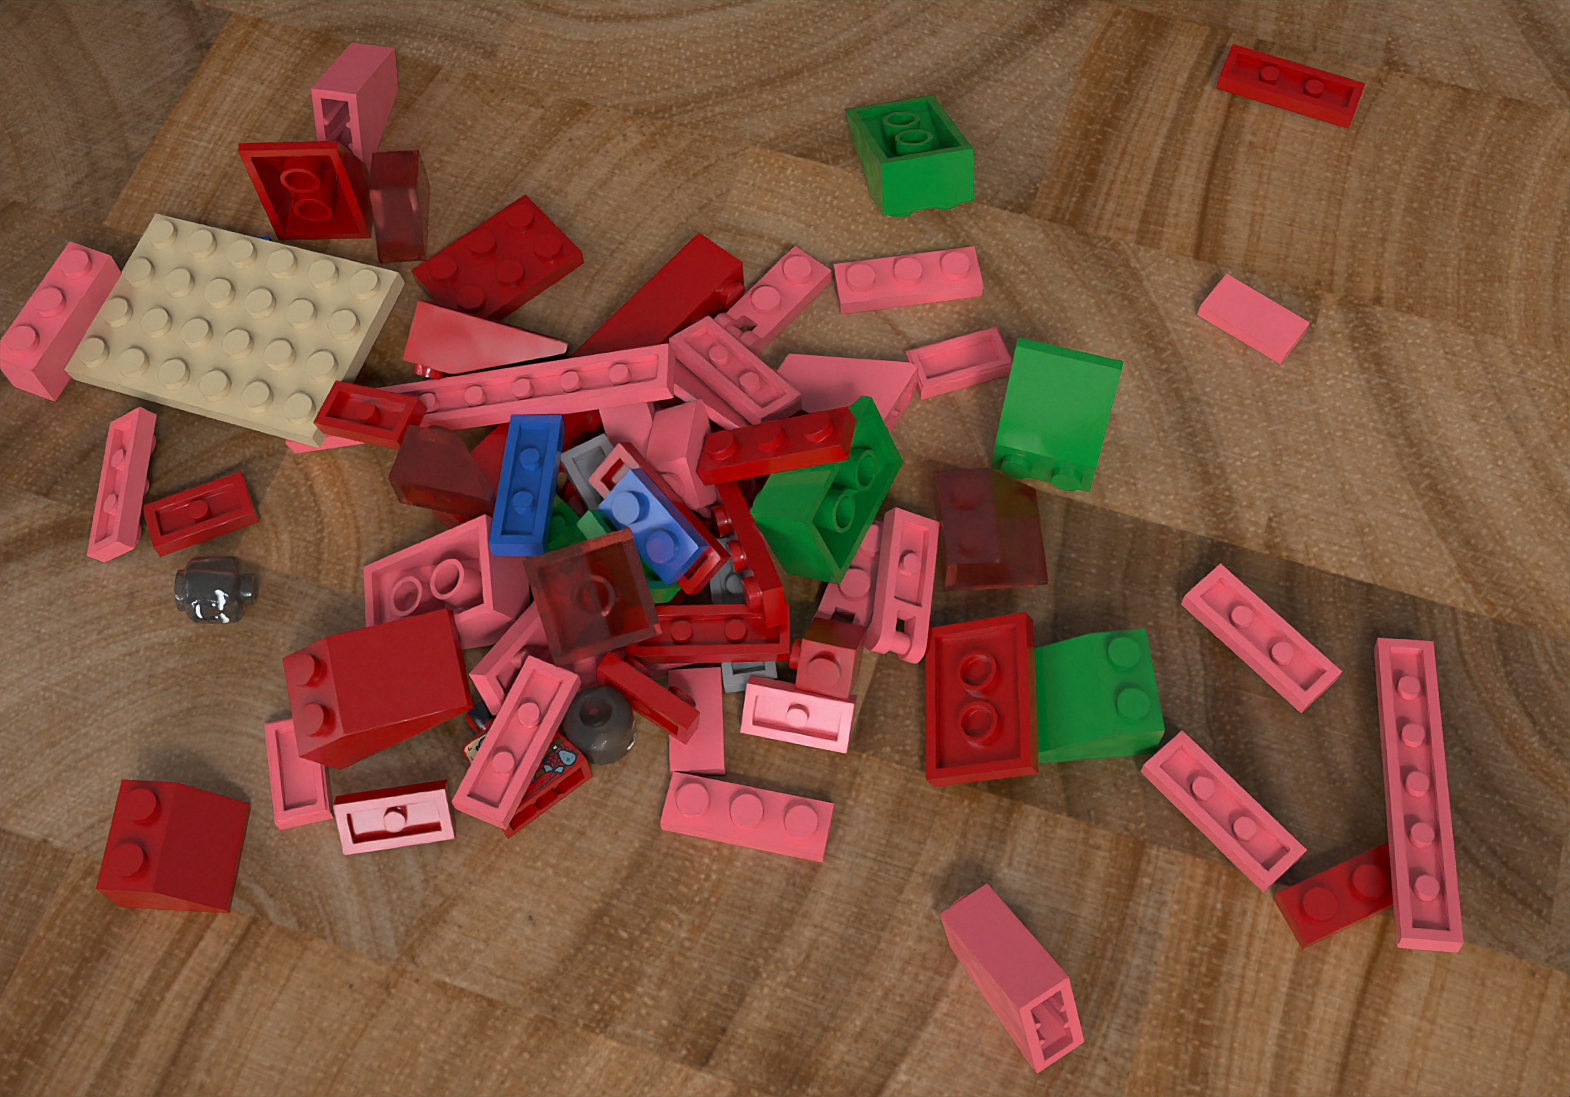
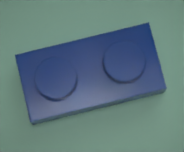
(659, 529)

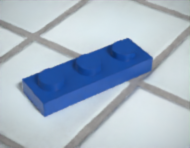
(527, 485)

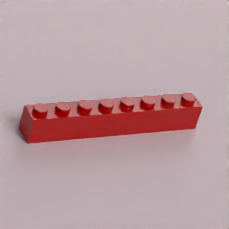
(689, 287)

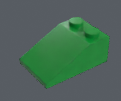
(912, 155)
(1055, 414)
(824, 511)
(1097, 697)

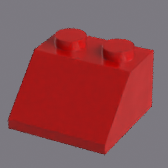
(173, 848)

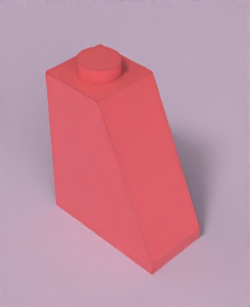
(356, 98)
(840, 381)
(1014, 976)

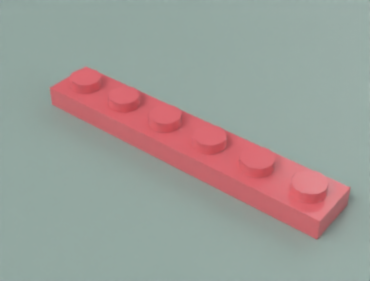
(1417, 797)

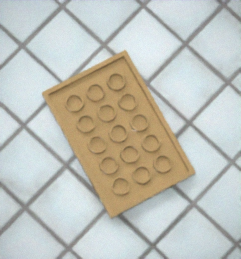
(235, 327)

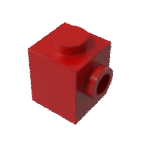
(828, 658)

